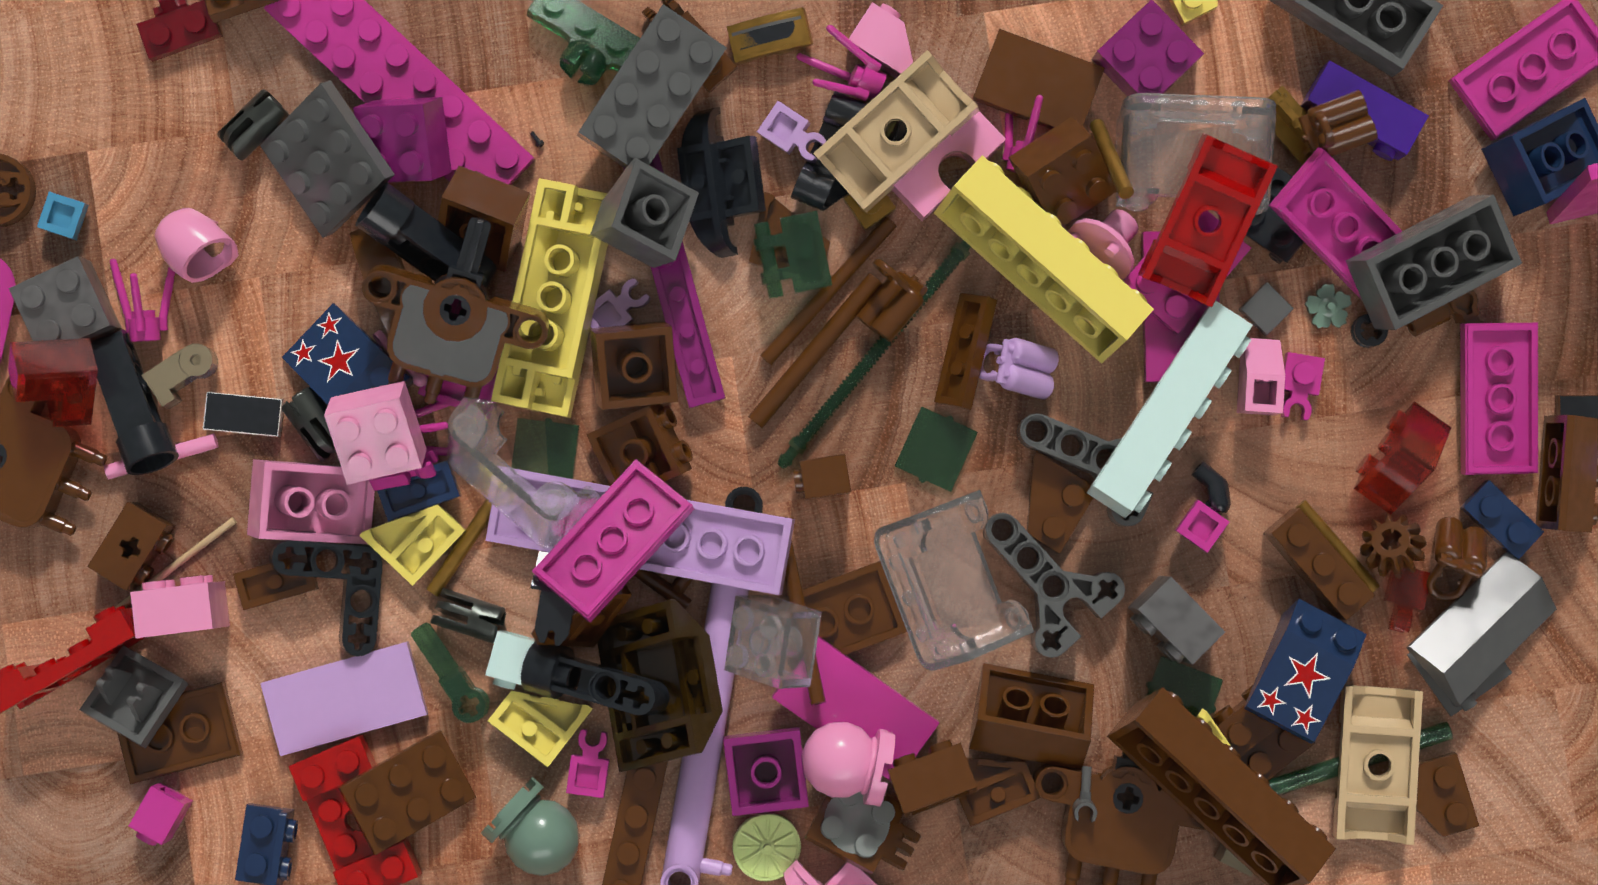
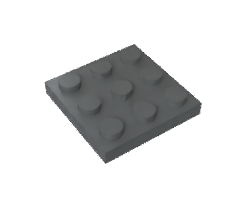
(326, 159)

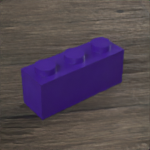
(1393, 118)

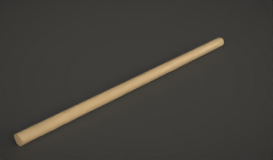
(185, 557)

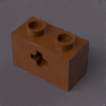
(822, 477)
(114, 555)

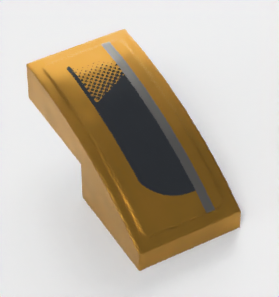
(769, 35)

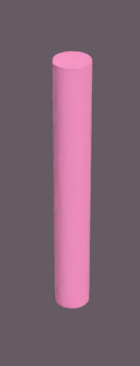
(184, 450)

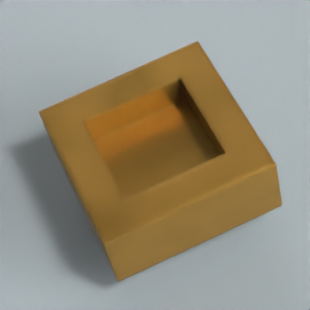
(874, 215)

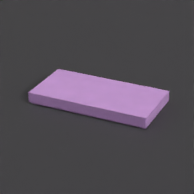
(344, 698)

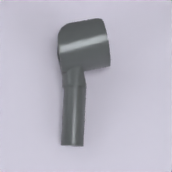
(1085, 795)

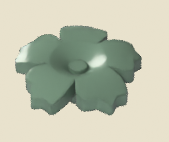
(1328, 307)

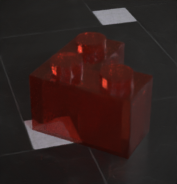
(56, 373)
(1403, 458)

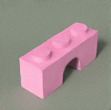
(922, 186)

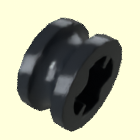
(1360, 340)

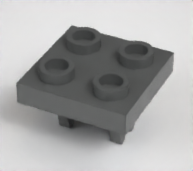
(134, 696)

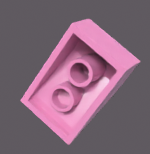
(307, 503)

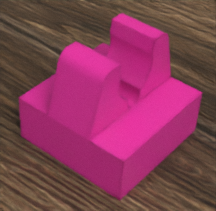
(1202, 526)

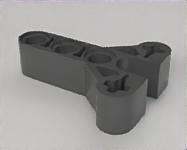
(1083, 460)
(1050, 609)

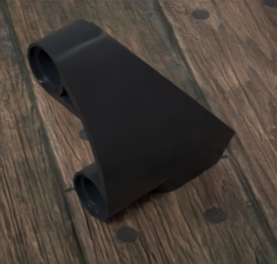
(815, 182)

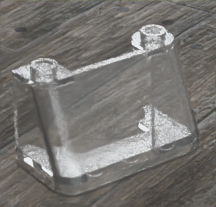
(1162, 131)
(471, 452)
(947, 585)

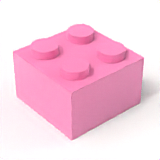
(375, 432)
(174, 609)

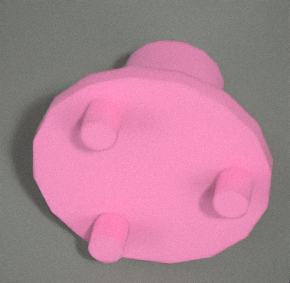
(1109, 239)

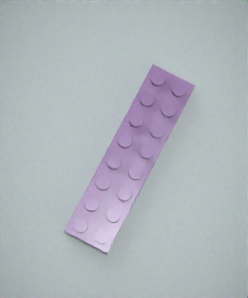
(708, 546)

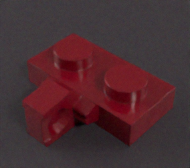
(177, 28)

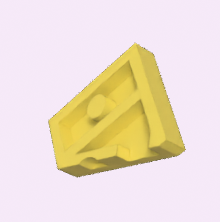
(415, 540)

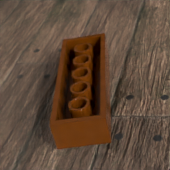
(1221, 790)

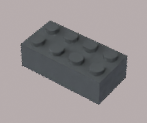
(1374, 30)
(651, 89)
(1434, 262)

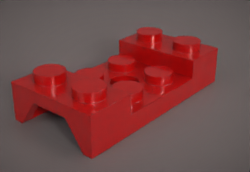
(1220, 181)
(26, 684)
(351, 856)

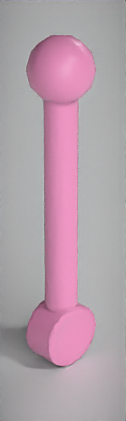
(418, 378)

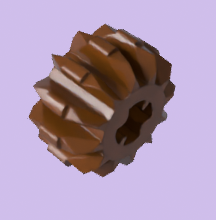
(1398, 532)

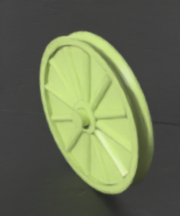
(766, 846)

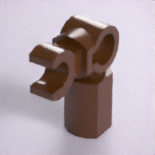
(1463, 309)

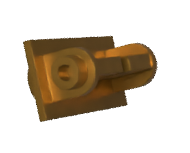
(1288, 126)

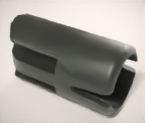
(252, 124)
(307, 416)
(477, 619)

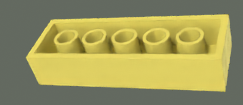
(1043, 259)

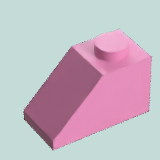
(884, 38)

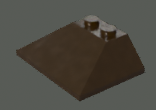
(675, 650)

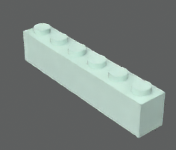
(1170, 409)

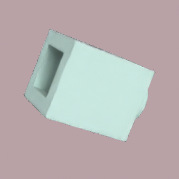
(507, 658)

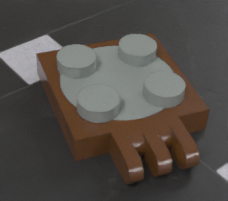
(862, 832)

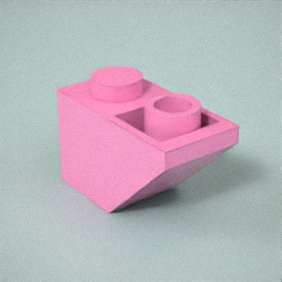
(1261, 378)

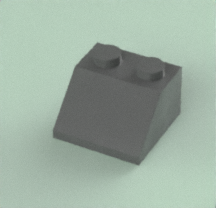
(645, 214)

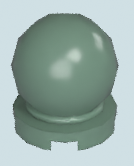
(536, 832)

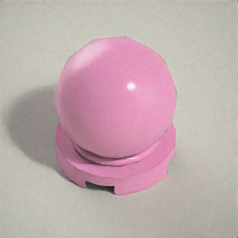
(845, 761)

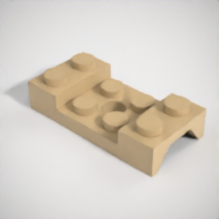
(921, 99)
(1372, 724)

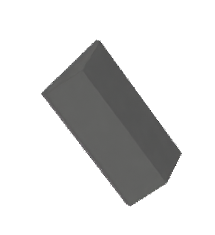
(1483, 627)

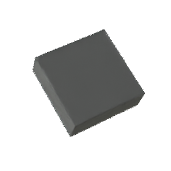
(1266, 309)

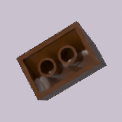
(1568, 474)
(1032, 716)

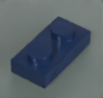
(420, 493)
(1501, 519)

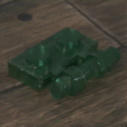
(804, 251)

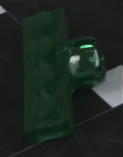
(592, 38)

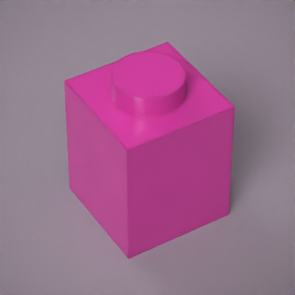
(159, 814)

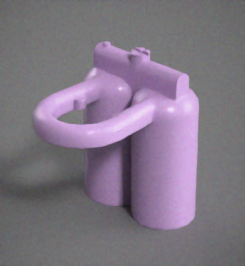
(1023, 367)

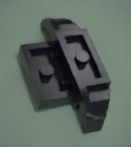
(724, 176)

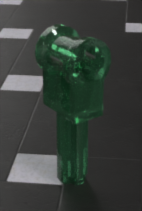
(452, 677)

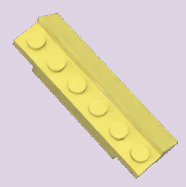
(562, 279)

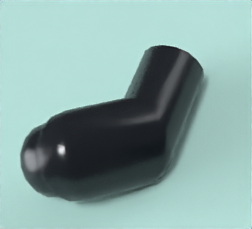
(1217, 487)

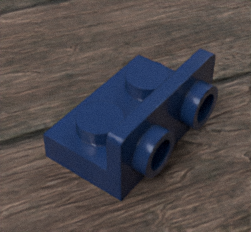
(266, 845)

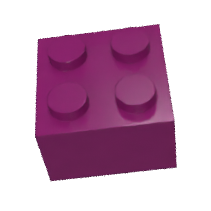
(1147, 53)
(408, 136)
(765, 771)

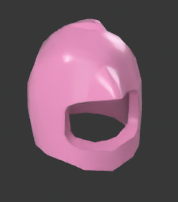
(182, 243)

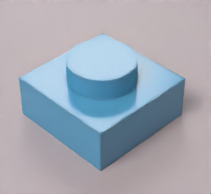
(62, 215)

